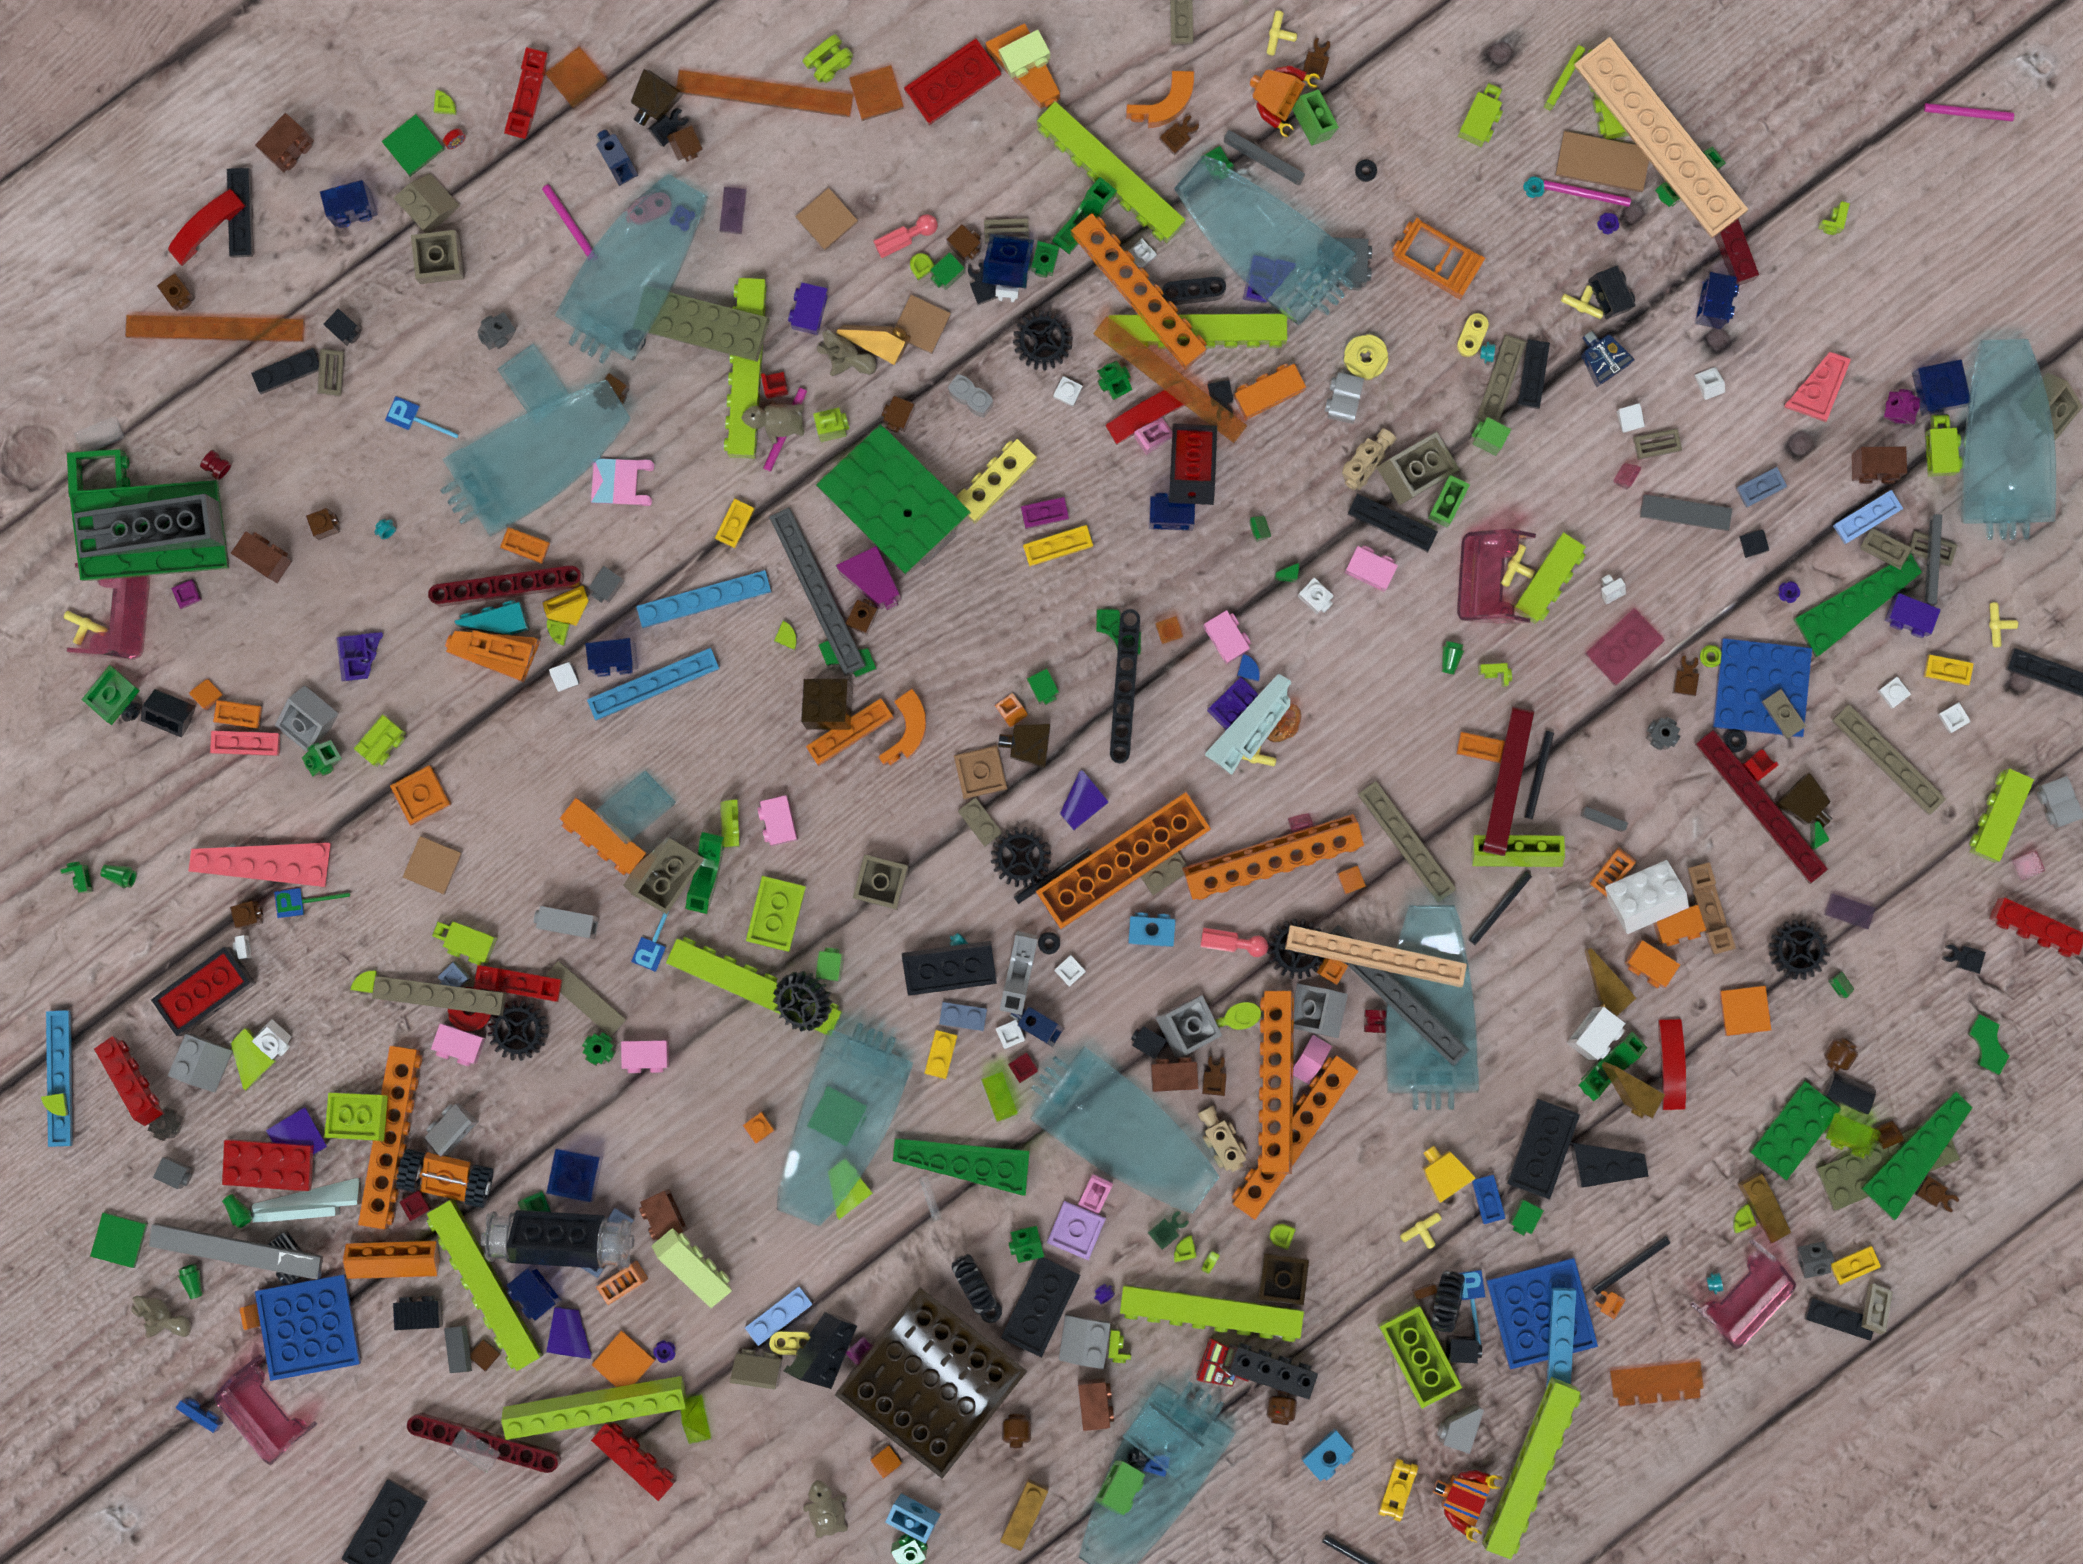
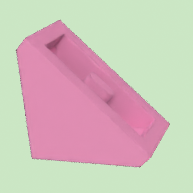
(1153, 435)
(1311, 1059)
(1095, 1194)

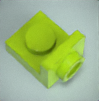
(1838, 216)
(1491, 671)
(1115, 1343)

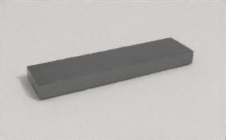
(1264, 158)
(1686, 512)
(1933, 559)

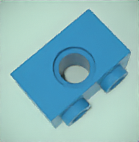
(1165, 933)
(1331, 1442)
(913, 1518)

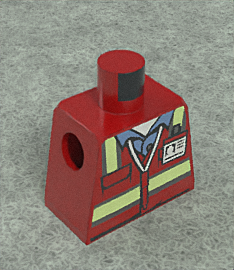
(1211, 1365)

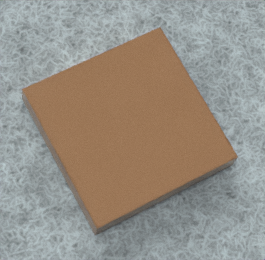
(826, 219)
(923, 323)
(980, 772)
(432, 865)

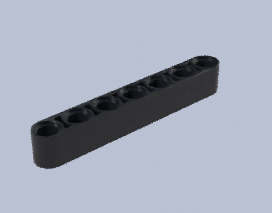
(1129, 675)

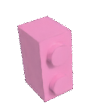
(1371, 568)
(1227, 637)
(778, 821)
(458, 1044)
(645, 1055)

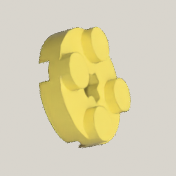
(1366, 344)

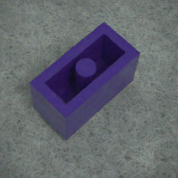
(809, 308)
(1912, 615)

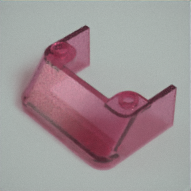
(1482, 573)
(127, 621)
(1751, 1300)
(258, 1415)

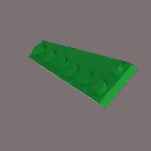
(1843, 612)
(982, 1165)
(1906, 1169)

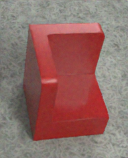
(774, 385)
(1759, 765)

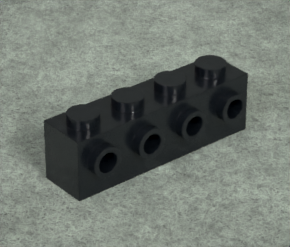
(1269, 1370)

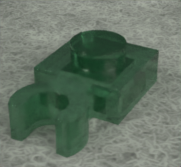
(1165, 1232)

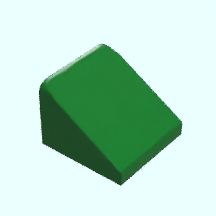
(1259, 528)
(1288, 574)
(1817, 835)
(1841, 985)
(534, 1203)

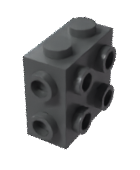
(1359, 272)

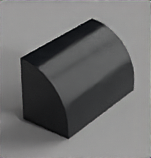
(167, 713)
(1850, 1093)

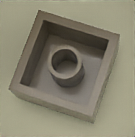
(437, 257)
(880, 882)

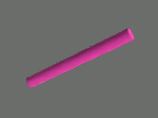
(1969, 112)
(1587, 193)
(567, 219)
(777, 447)

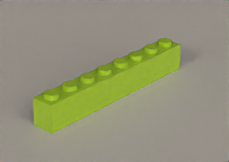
(1101, 162)
(1216, 329)
(745, 376)
(734, 978)
(484, 1285)
(1211, 1311)
(593, 1407)
(1531, 1468)

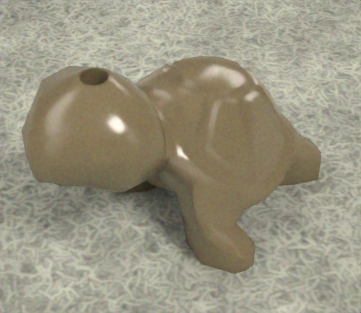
(845, 355)
(778, 419)
(159, 1317)
(826, 1512)

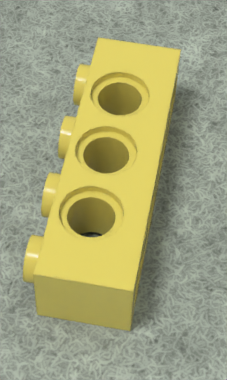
(1024, 460)

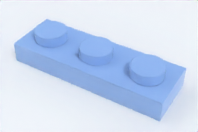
(1868, 517)
(778, 1315)

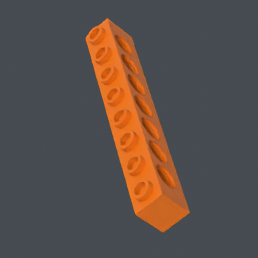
(1094, 226)
(1261, 854)
(1345, 1074)
(1284, 1115)
(369, 1214)

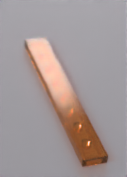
(765, 93)
(214, 328)
(1169, 379)

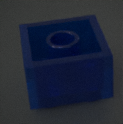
(348, 204)
(1008, 261)
(1716, 300)
(1941, 387)
(1170, 515)
(611, 656)
(574, 1175)
(533, 1293)

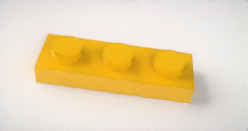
(1058, 546)

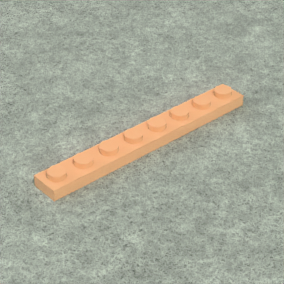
(1375, 956)

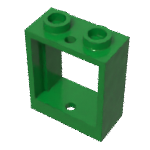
(74, 467)

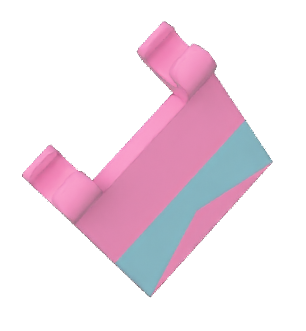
(616, 482)

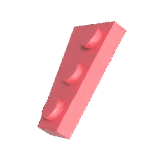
(1820, 390)

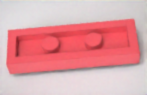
(245, 743)

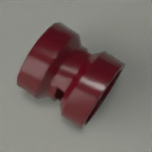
(214, 464)
(1375, 1016)

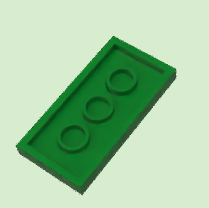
(1795, 1130)

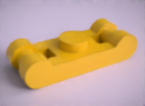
(1398, 1490)

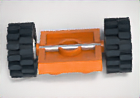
(444, 1177)

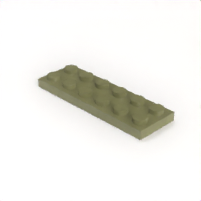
(711, 326)
(1848, 1174)

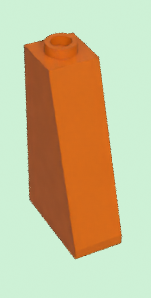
(1038, 82)
(458, 645)

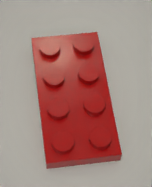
(952, 81)
(267, 1165)

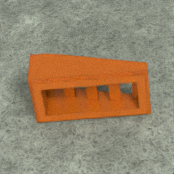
(1612, 860)
(637, 1272)

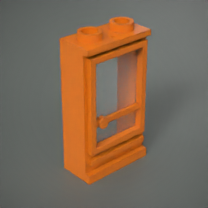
(1437, 258)

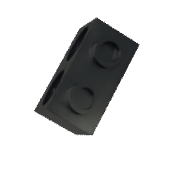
(1463, 1349)

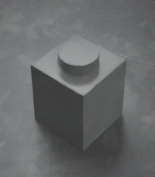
(605, 585)
(173, 1173)

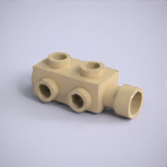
(1362, 463)
(1225, 1145)

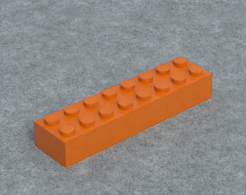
(1123, 860)

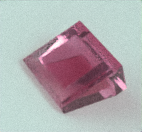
(1626, 475)
(1300, 822)
(2028, 865)

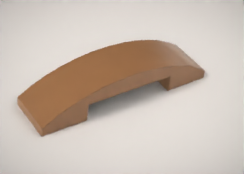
(1707, 899)

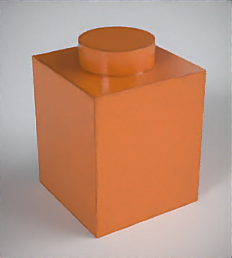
(759, 1127)

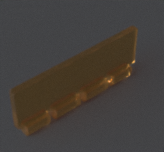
(1662, 1379)

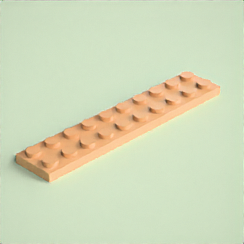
(1661, 137)

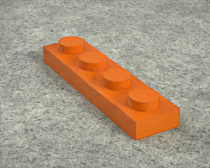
(861, 725)

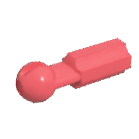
(902, 237)
(1230, 942)

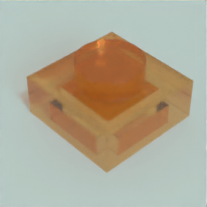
(1169, 630)

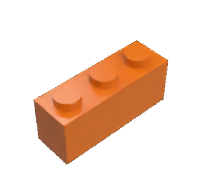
(1269, 391)

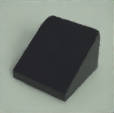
(1754, 543)

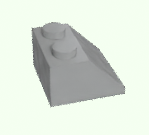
(306, 718)
(1319, 1010)
(1188, 1026)
(200, 1062)
(450, 1129)
(1084, 1341)
(1461, 1428)

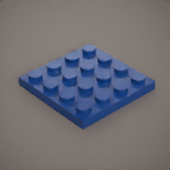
(1753, 673)
(1524, 1311)
(307, 1327)

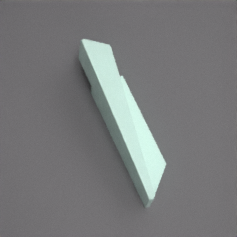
(1252, 726)
(309, 1204)

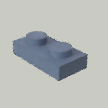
(1761, 487)
(963, 1016)

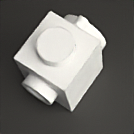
(1316, 596)
(272, 1039)

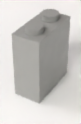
(566, 922)

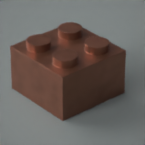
(285, 143)
(1879, 464)
(265, 559)
(1174, 1076)
(662, 1214)
(1094, 1404)

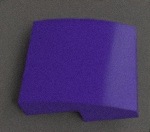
(1232, 703)
(298, 1130)

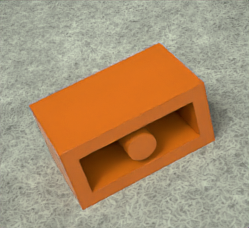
(1682, 924)
(1651, 964)

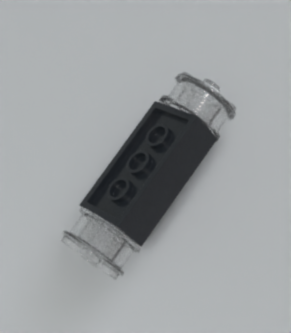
(557, 1239)

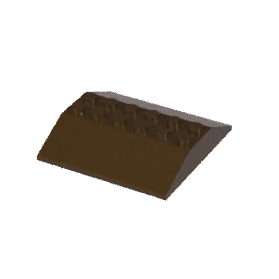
(930, 1382)

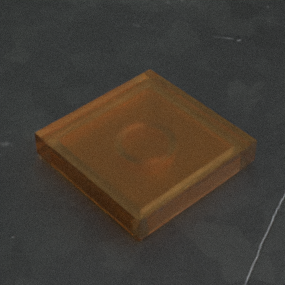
(576, 77)
(876, 93)

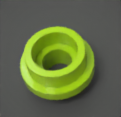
(1717, 656)

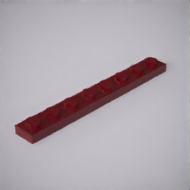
(1761, 807)

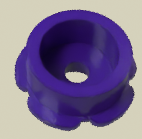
(1608, 217)
(1795, 592)
(1104, 1293)
(658, 1351)

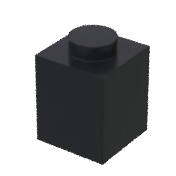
(343, 327)
(1148, 1042)

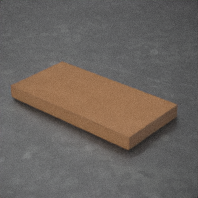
(1602, 162)

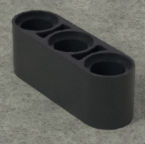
(1202, 284)

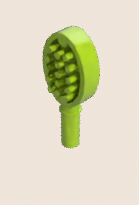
(1240, 1016)

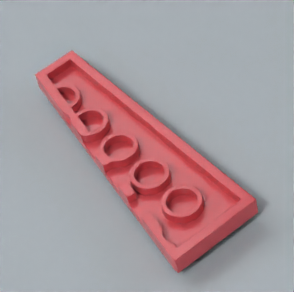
(279, 863)

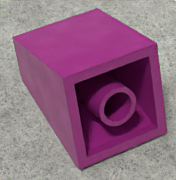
(871, 577)

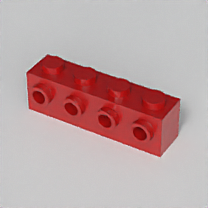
(2038, 927)
(129, 1081)
(633, 1460)

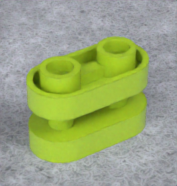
(826, 71)

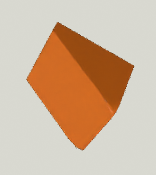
(205, 694)
(1011, 710)
(1351, 880)
(250, 1316)
(886, 1461)

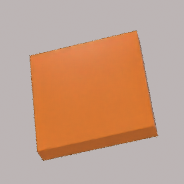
(420, 795)
(1745, 1010)
(623, 1361)

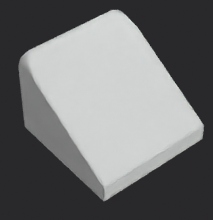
(1710, 383)
(1630, 418)
(564, 676)

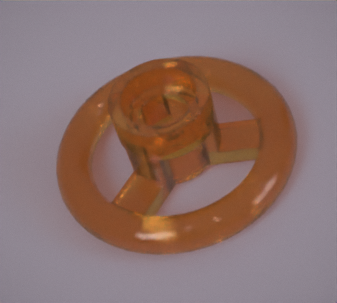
(1286, 726)

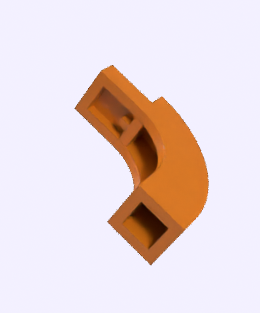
(1170, 107)
(915, 730)

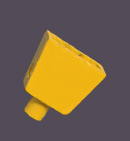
(1445, 1173)

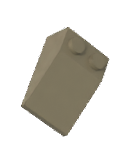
(1418, 468)
(663, 874)

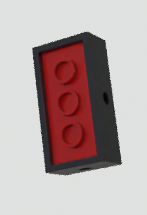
(1193, 464)
(203, 991)

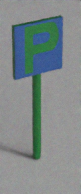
(290, 902)

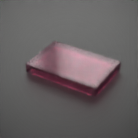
(1624, 647)

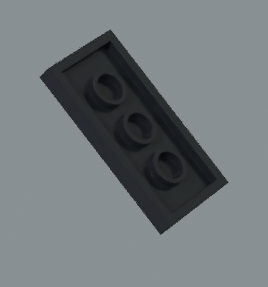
(949, 968)
(1543, 1149)
(1040, 1306)
(385, 1526)

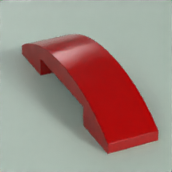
(527, 93)
(203, 224)
(1142, 415)
(518, 983)
(1673, 1064)

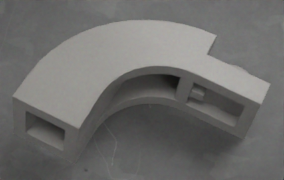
(1019, 973)

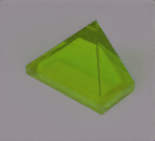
(695, 1420)

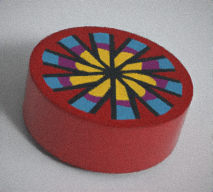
(454, 138)

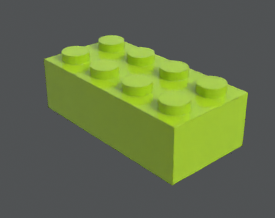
(1419, 1356)

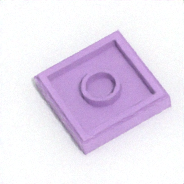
(1076, 1230)

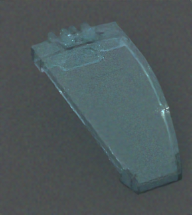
(1266, 240)
(633, 269)
(2008, 441)
(533, 462)
(1410, 1060)
(840, 1122)
(1123, 1132)
(1157, 1505)

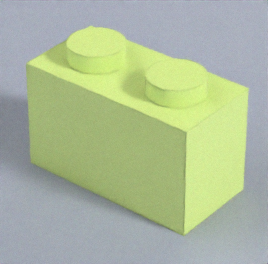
(1024, 54)

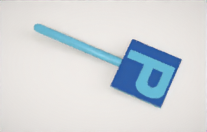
(403, 414)
(649, 952)
(1474, 1289)

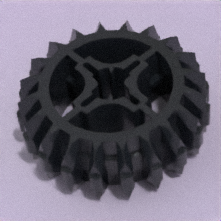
(1034, 334)
(1007, 843)
(1280, 945)
(1805, 956)
(807, 990)
(532, 1044)
(973, 1284)
(1448, 1301)

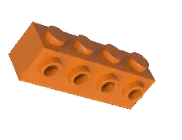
(595, 832)
(391, 1259)

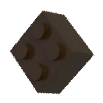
(827, 704)
(1283, 1278)

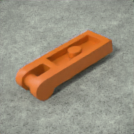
(501, 649)

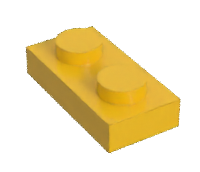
(734, 523)
(1948, 670)
(940, 1054)
(1855, 1265)

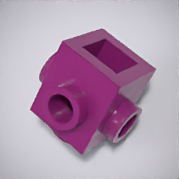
(1902, 407)

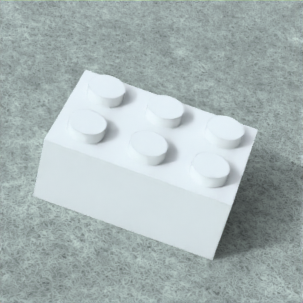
(1647, 897)
(1596, 1033)

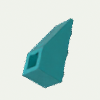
(502, 621)

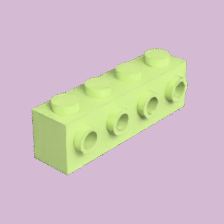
(691, 1267)

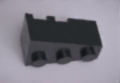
(1605, 1165)
(824, 1352)

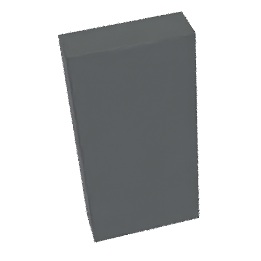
(1604, 819)
(458, 1349)

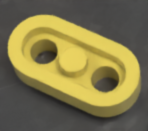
(1472, 334)
(792, 1341)

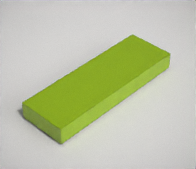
(1564, 78)

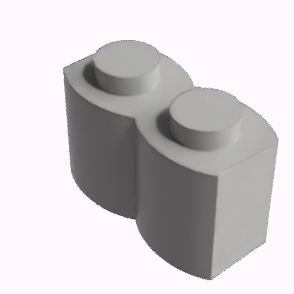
(1345, 397)
(976, 399)
(2060, 802)

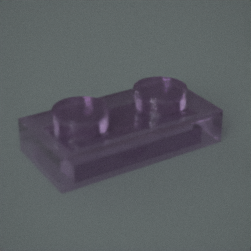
(733, 210)
(1849, 911)

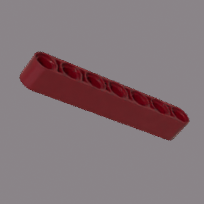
(495, 586)
(1508, 781)
(495, 1441)

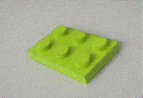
(775, 913)
(356, 1116)

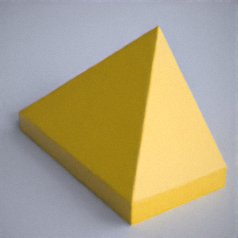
(567, 606)

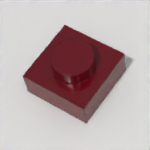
(1023, 1067)
(415, 1205)

